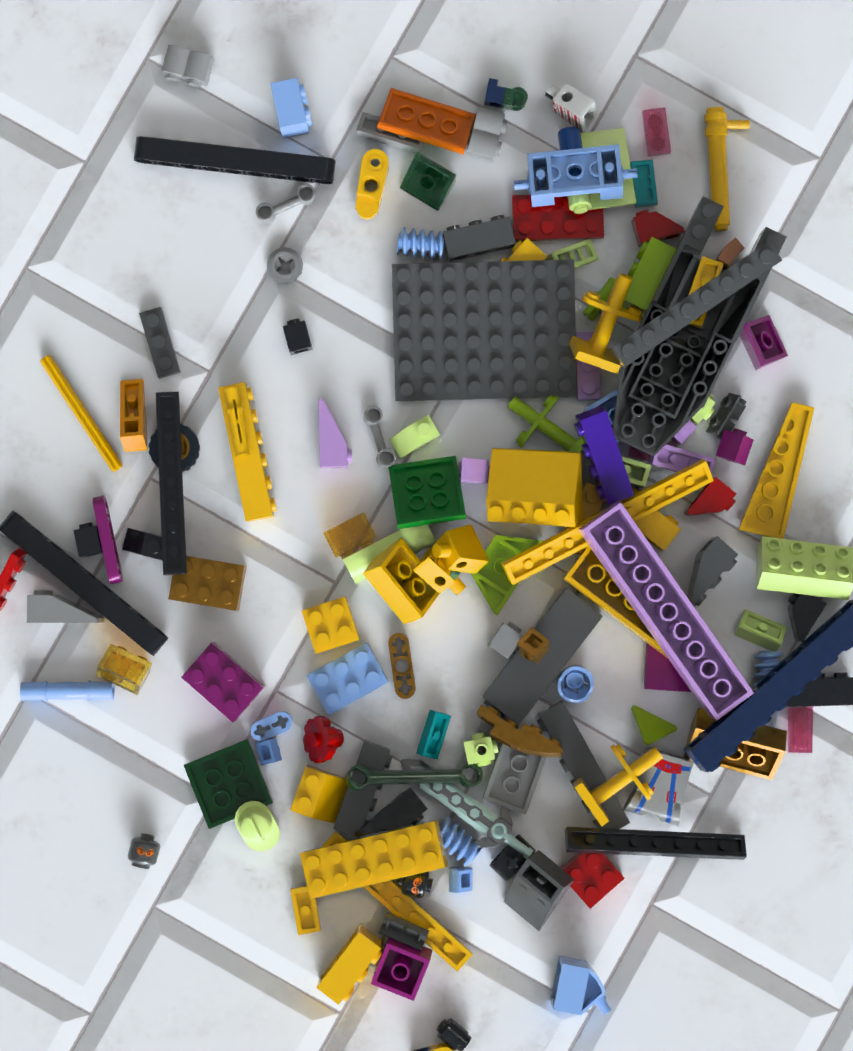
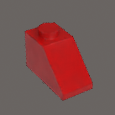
(654, 225)
(712, 499)

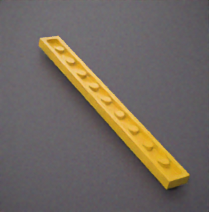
(637, 506)

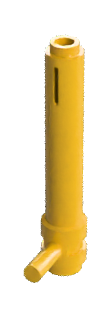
(716, 133)

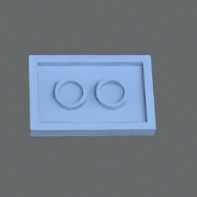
(347, 678)

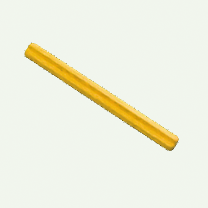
(81, 413)

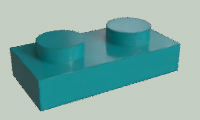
(433, 734)

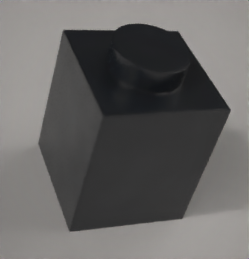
(297, 336)
(88, 540)

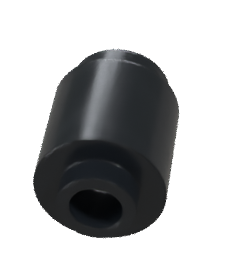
(453, 1034)

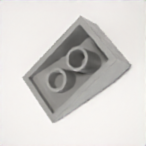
(50, 608)

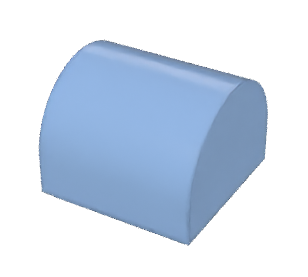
(460, 879)

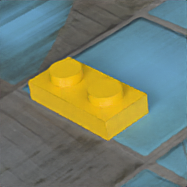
(305, 911)

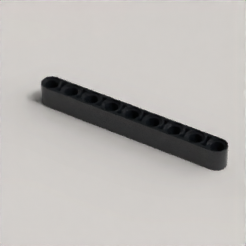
(234, 160)
(83, 583)

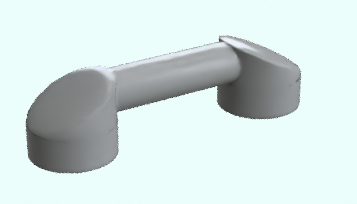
(305, 196)
(372, 417)

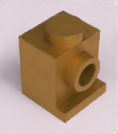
(533, 645)

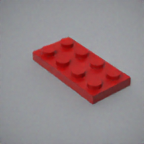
(554, 221)

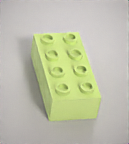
(804, 568)

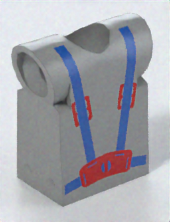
(668, 782)

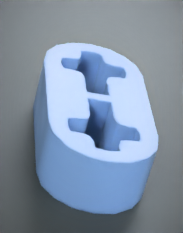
(274, 730)

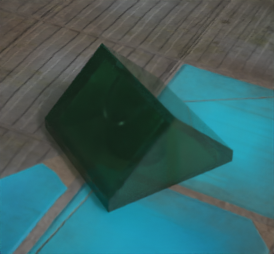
(428, 181)

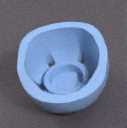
(575, 679)

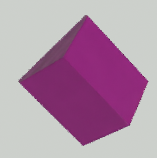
(762, 342)

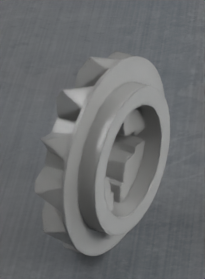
(287, 255)

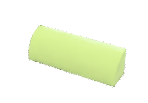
(415, 537)

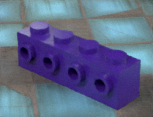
(604, 455)

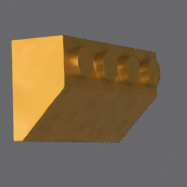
(756, 756)

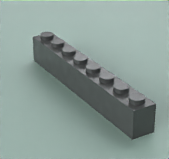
(696, 304)

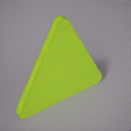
(651, 726)

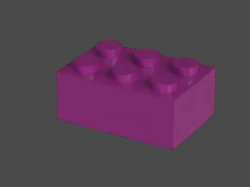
(223, 681)

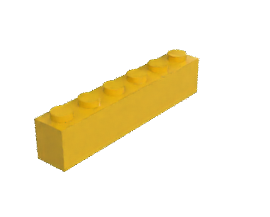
(250, 469)

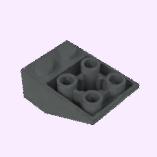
(708, 566)
(538, 889)

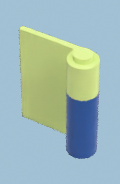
(572, 139)

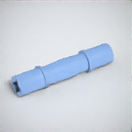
(67, 690)

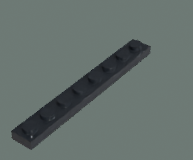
(171, 483)
(655, 843)

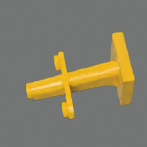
(595, 350)
(618, 781)

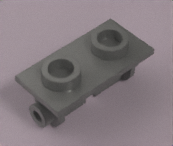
(731, 406)
(403, 931)

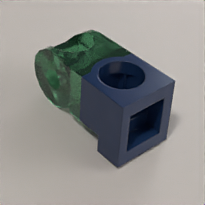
(505, 98)

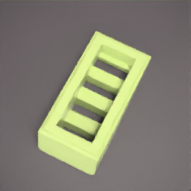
(559, 254)

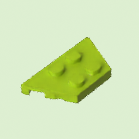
(492, 576)

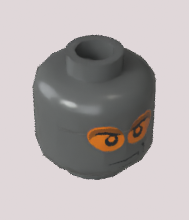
(143, 851)

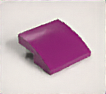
(661, 673)

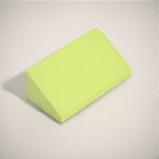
(760, 631)

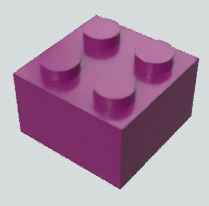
(401, 968)

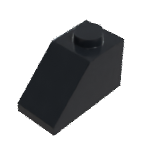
(143, 544)
(803, 614)

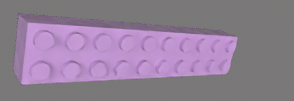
(665, 611)

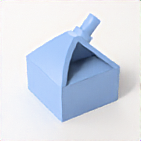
(577, 987)

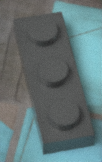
(159, 342)

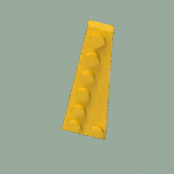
(773, 495)

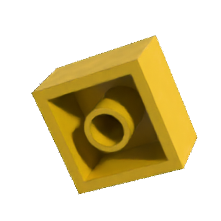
(330, 625)

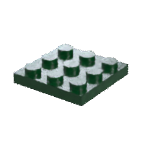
(226, 782)

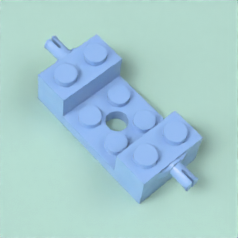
(551, 177)

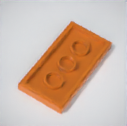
(426, 121)

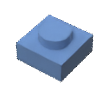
(268, 751)

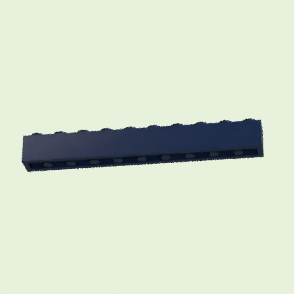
(774, 691)

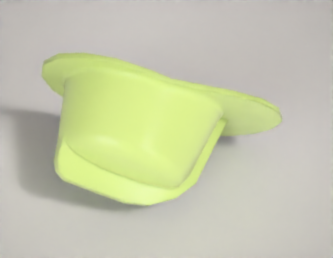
(257, 825)

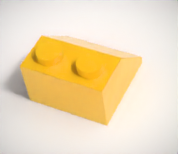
(319, 794)

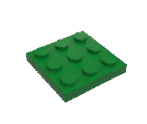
(427, 492)

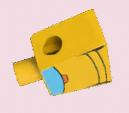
(436, 575)

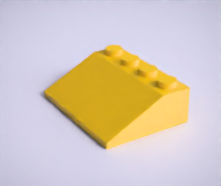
(535, 487)

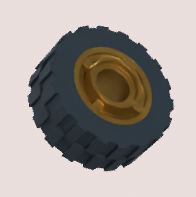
(189, 446)

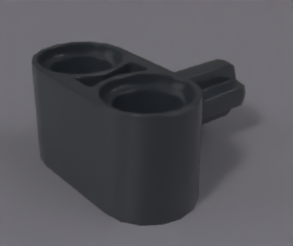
(509, 860)

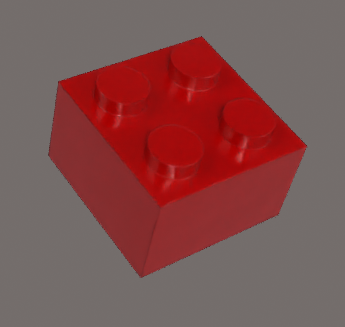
(593, 876)

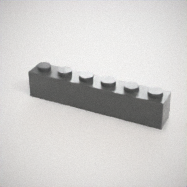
(580, 760)

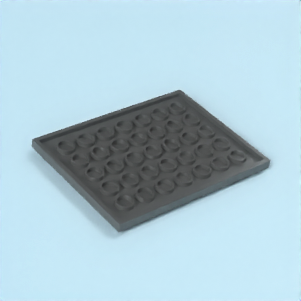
(484, 330)

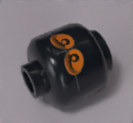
(415, 885)

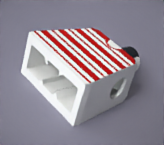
(572, 106)

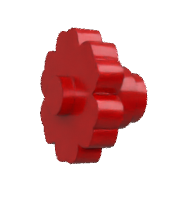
(321, 739)

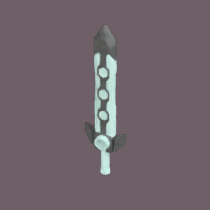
(472, 812)

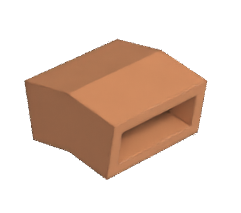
(729, 252)

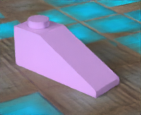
(332, 445)

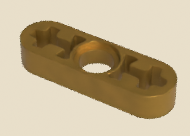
(393, 649)

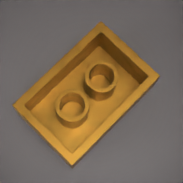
(209, 584)

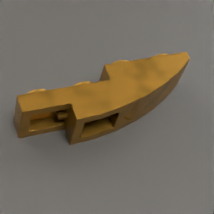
(525, 740)

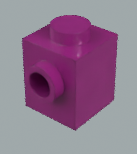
(735, 446)

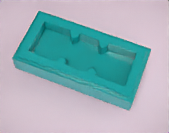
(645, 183)

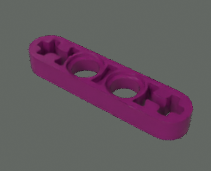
(107, 539)

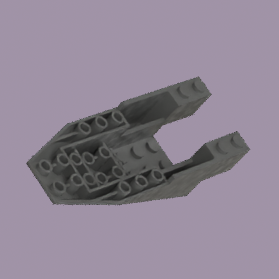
(677, 376)

